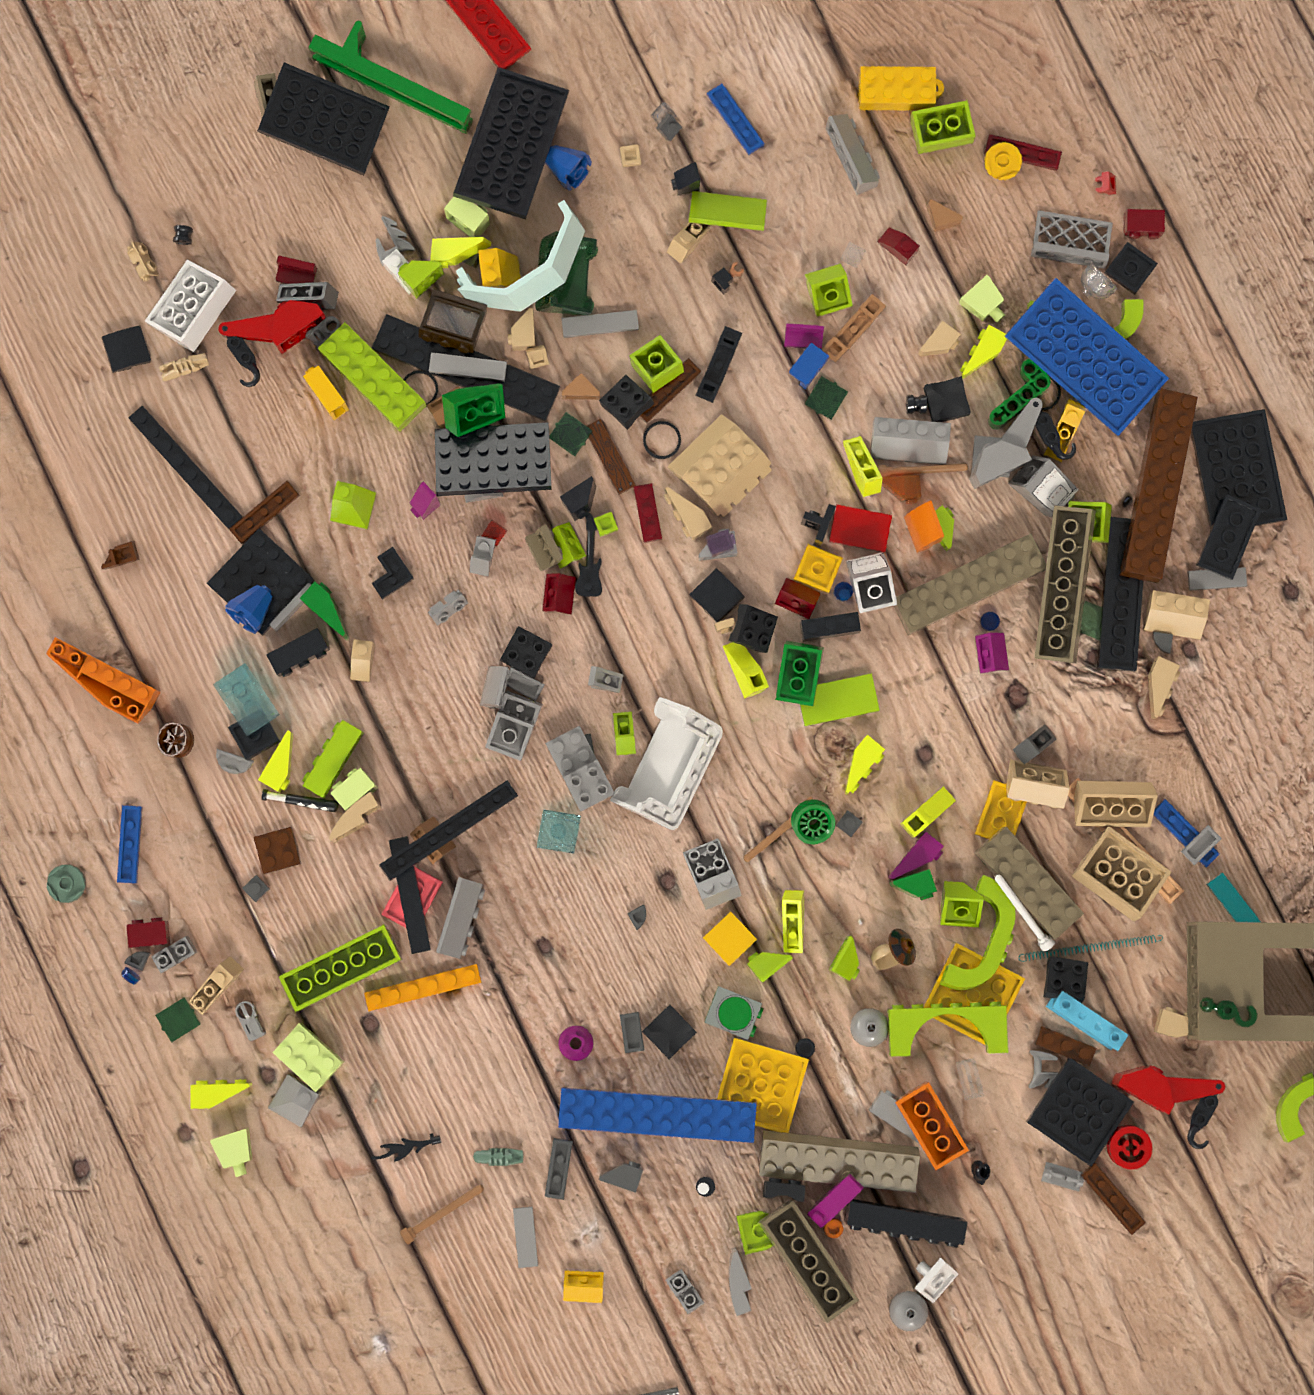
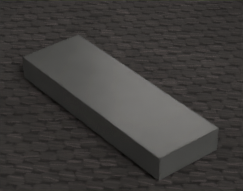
(558, 1168)

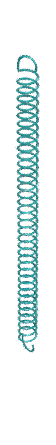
(1089, 947)

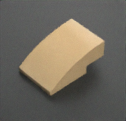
(354, 817)

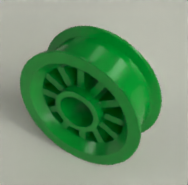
(823, 815)

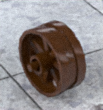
(175, 740)

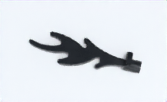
(404, 1150)

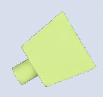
(984, 300)
(234, 1150)

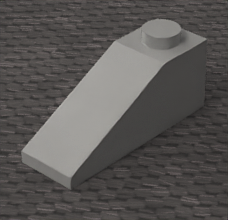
(886, 1109)

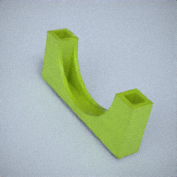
(989, 1020)

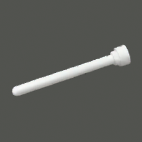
(1045, 941)

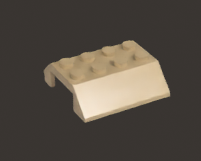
(721, 465)

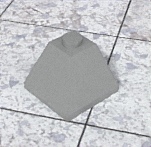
(294, 1100)

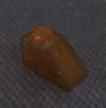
(904, 487)

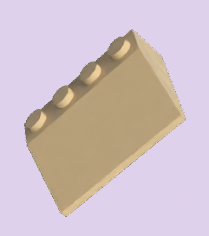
(1121, 874)

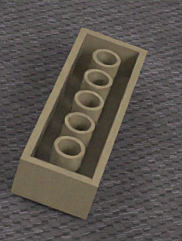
(1030, 882)
(808, 1261)

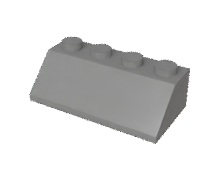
(851, 153)
(910, 440)
(460, 917)

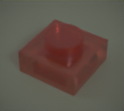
(494, 531)

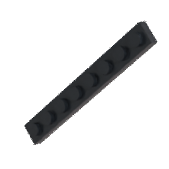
(185, 467)
(448, 830)

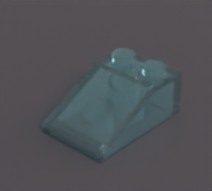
(246, 699)

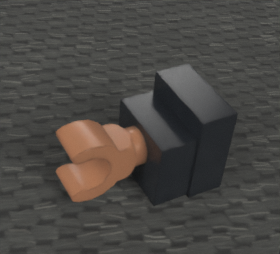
(724, 278)

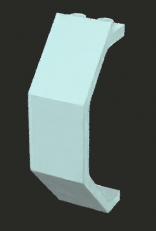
(537, 282)

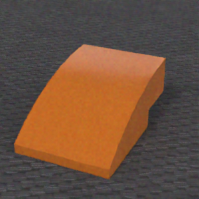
(924, 526)

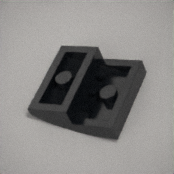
(126, 349)
(716, 595)

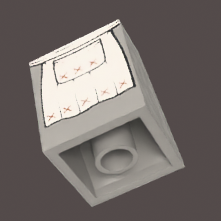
(1043, 485)
(871, 582)

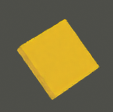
(818, 568)
(729, 938)

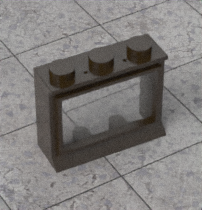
(452, 321)

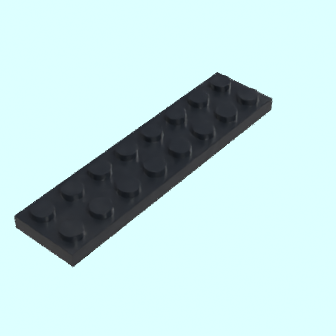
(1119, 606)

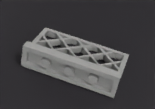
(1073, 253)

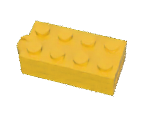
(898, 88)

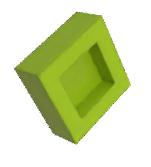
(605, 524)

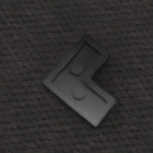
(396, 575)

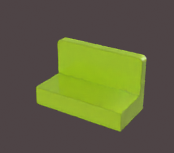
(568, 542)

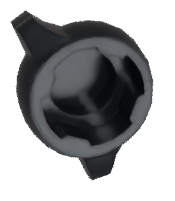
(980, 1171)

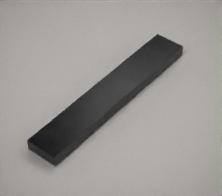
(411, 903)

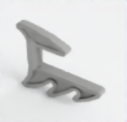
(400, 244)
(1038, 1076)

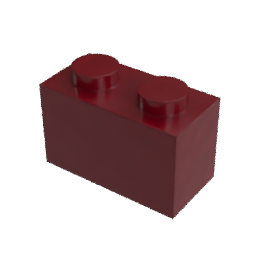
(1144, 223)
(148, 934)

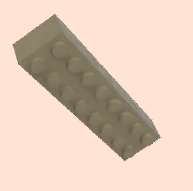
(969, 584)
(1065, 584)
(835, 1158)

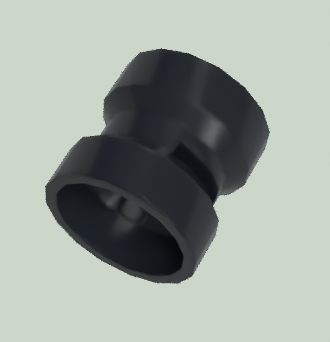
(916, 404)

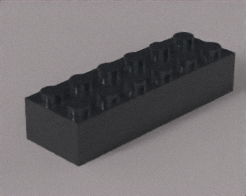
(905, 1221)

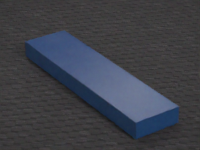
(735, 119)
(1181, 828)
(129, 844)

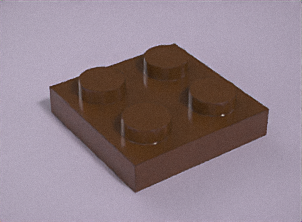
(277, 850)

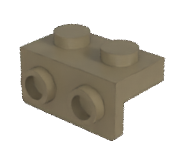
(544, 548)

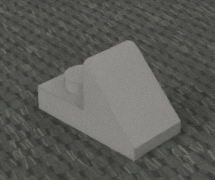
(482, 555)
(605, 679)

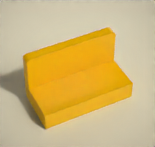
(583, 1286)

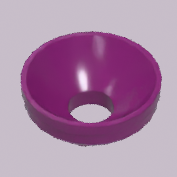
(576, 1032)

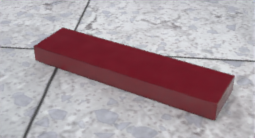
(1030, 153)

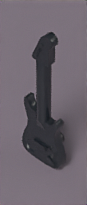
(588, 581)

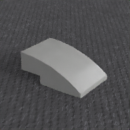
(494, 687)
(513, 725)
(738, 1284)

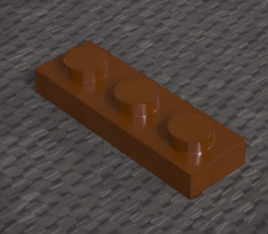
(1065, 1046)

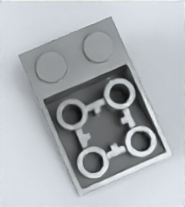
(712, 874)

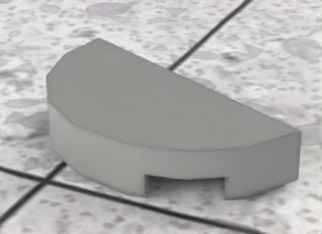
(233, 763)

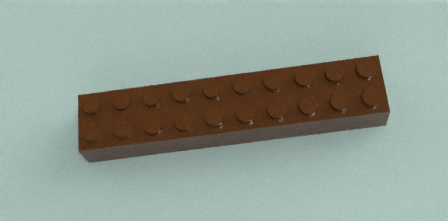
(1158, 485)

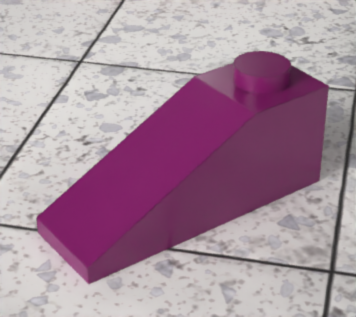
(424, 501)
(921, 853)
(834, 1200)

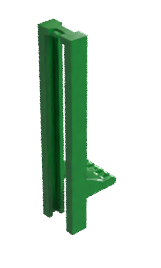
(349, 62)

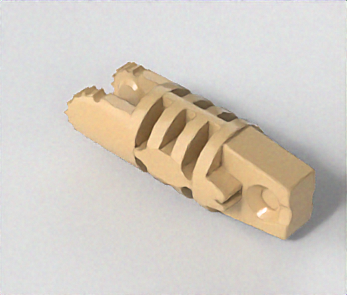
(183, 366)

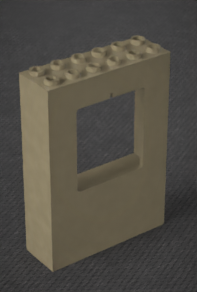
(1228, 965)

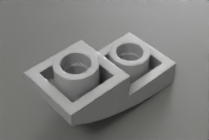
(174, 954)
(684, 1291)

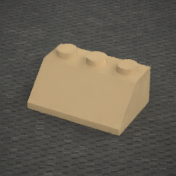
(1176, 614)
(1037, 784)

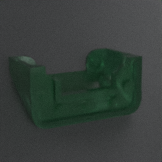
(572, 295)

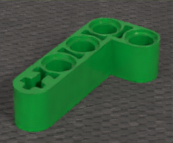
(1017, 398)

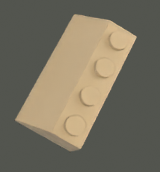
(1114, 803)

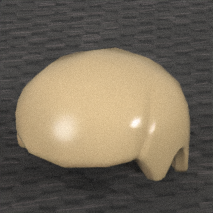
(883, 958)

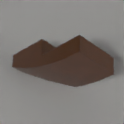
(121, 555)

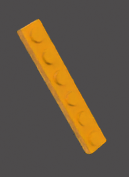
(422, 987)

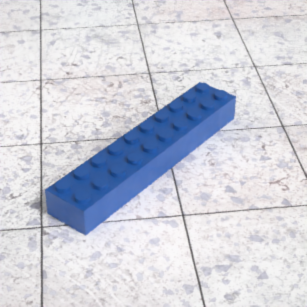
(657, 1115)

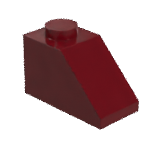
(899, 245)

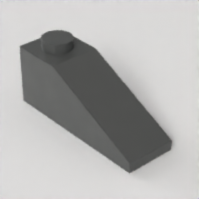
(318, 293)

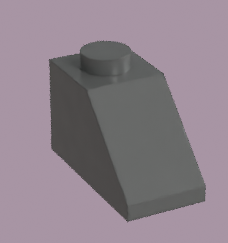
(1034, 744)
(624, 1176)

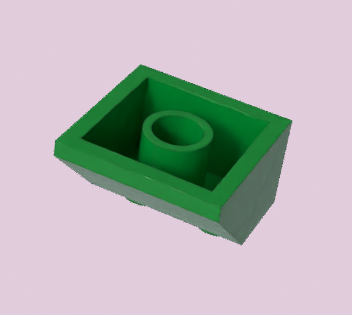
(916, 885)

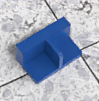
(808, 365)

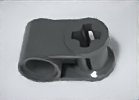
(322, 331)

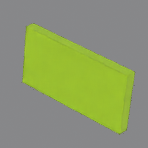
(728, 210)
(841, 700)

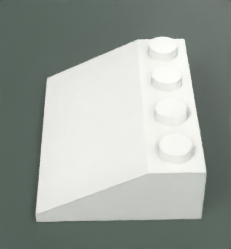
(190, 305)

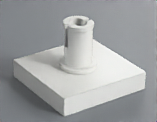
(935, 1279)

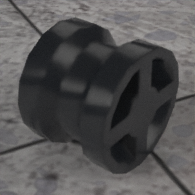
(183, 235)

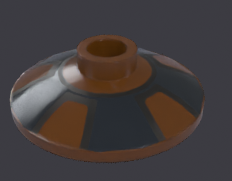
(902, 947)

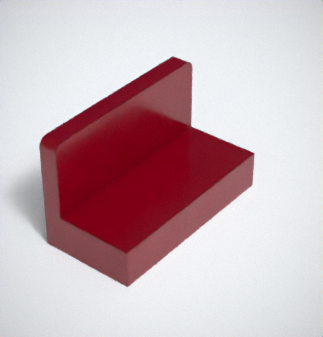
(295, 271)
(559, 593)
(797, 598)

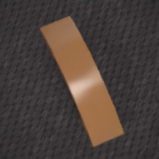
(854, 328)

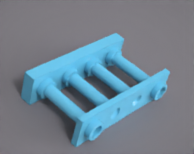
(1087, 1021)

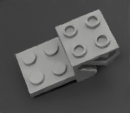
(580, 768)

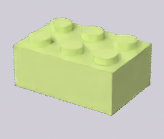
(308, 1057)

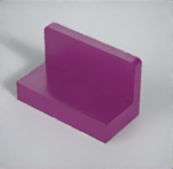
(802, 335)
(992, 652)

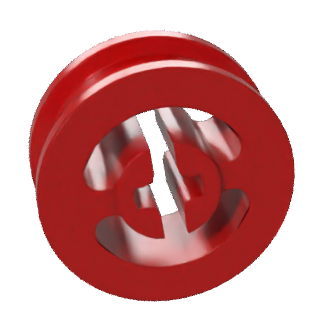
(1145, 1146)

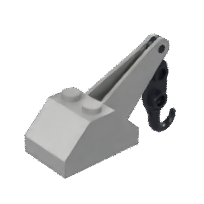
(1011, 450)

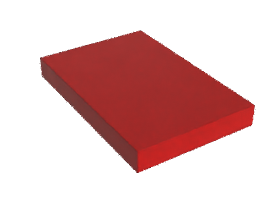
(860, 528)

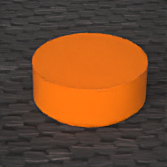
(833, 1228)

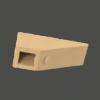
(687, 240)
(691, 516)
(1160, 680)
(216, 985)
(1171, 1023)

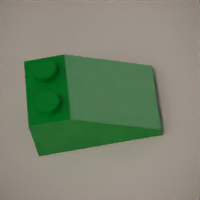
(473, 408)
(321, 602)
(799, 673)

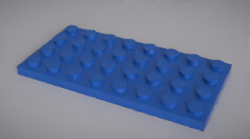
(1086, 357)

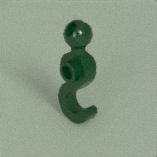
(1227, 1010)

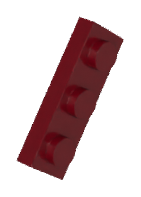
(647, 513)

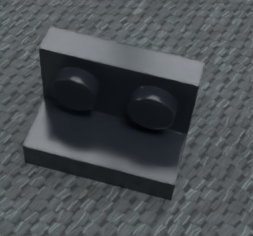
(814, 521)

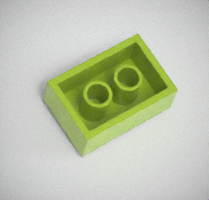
(942, 127)

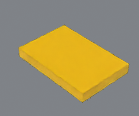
(999, 812)

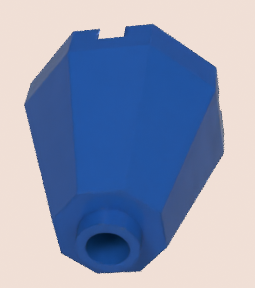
(568, 165)
(250, 607)

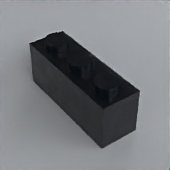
(830, 626)
(298, 653)

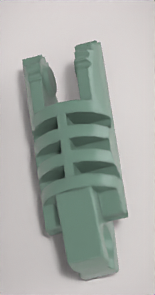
(499, 1156)

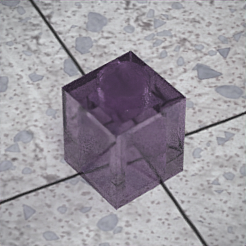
(720, 543)

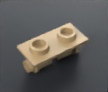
(139, 253)

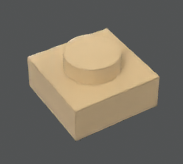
(630, 155)
(537, 356)
(725, 626)

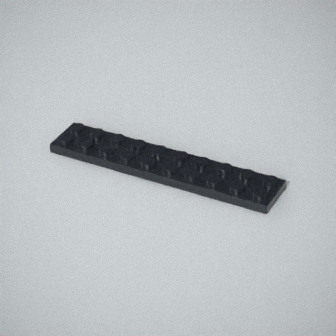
(520, 390)

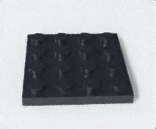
(261, 563)
(1080, 1111)

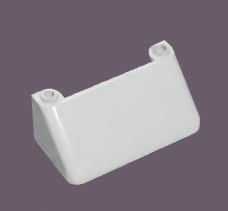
(671, 765)

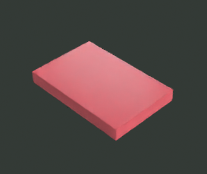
(428, 889)

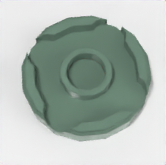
(66, 883)

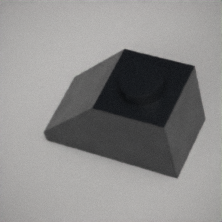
(686, 179)
(580, 499)

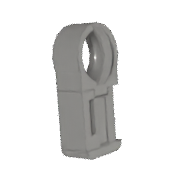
(250, 1023)

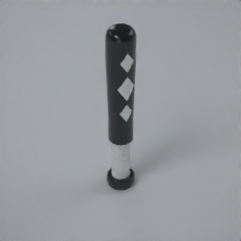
(310, 802)

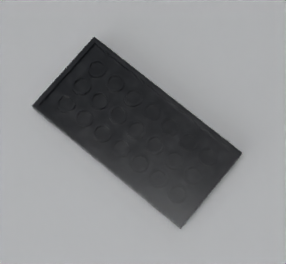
(511, 143)

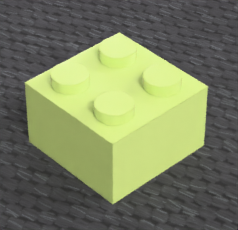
(467, 216)
(353, 788)

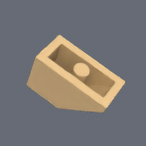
(523, 332)
(941, 341)
(362, 660)

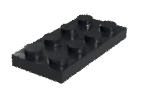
(1229, 537)

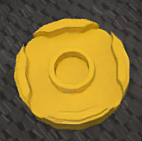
(1003, 161)

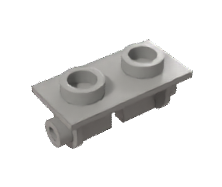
(441, 613)
(1062, 1176)

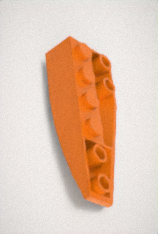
(105, 683)

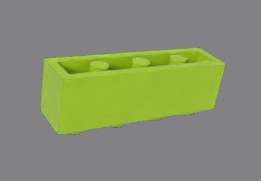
(333, 759)

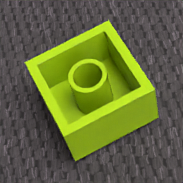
(656, 363)

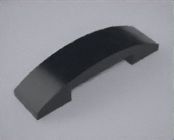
(719, 364)

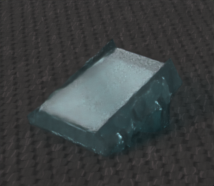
(558, 831)

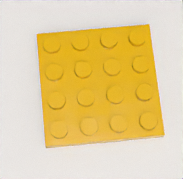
(999, 988)
(764, 1077)

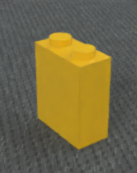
(325, 392)

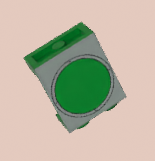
(734, 1013)

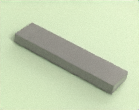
(600, 323)
(467, 367)

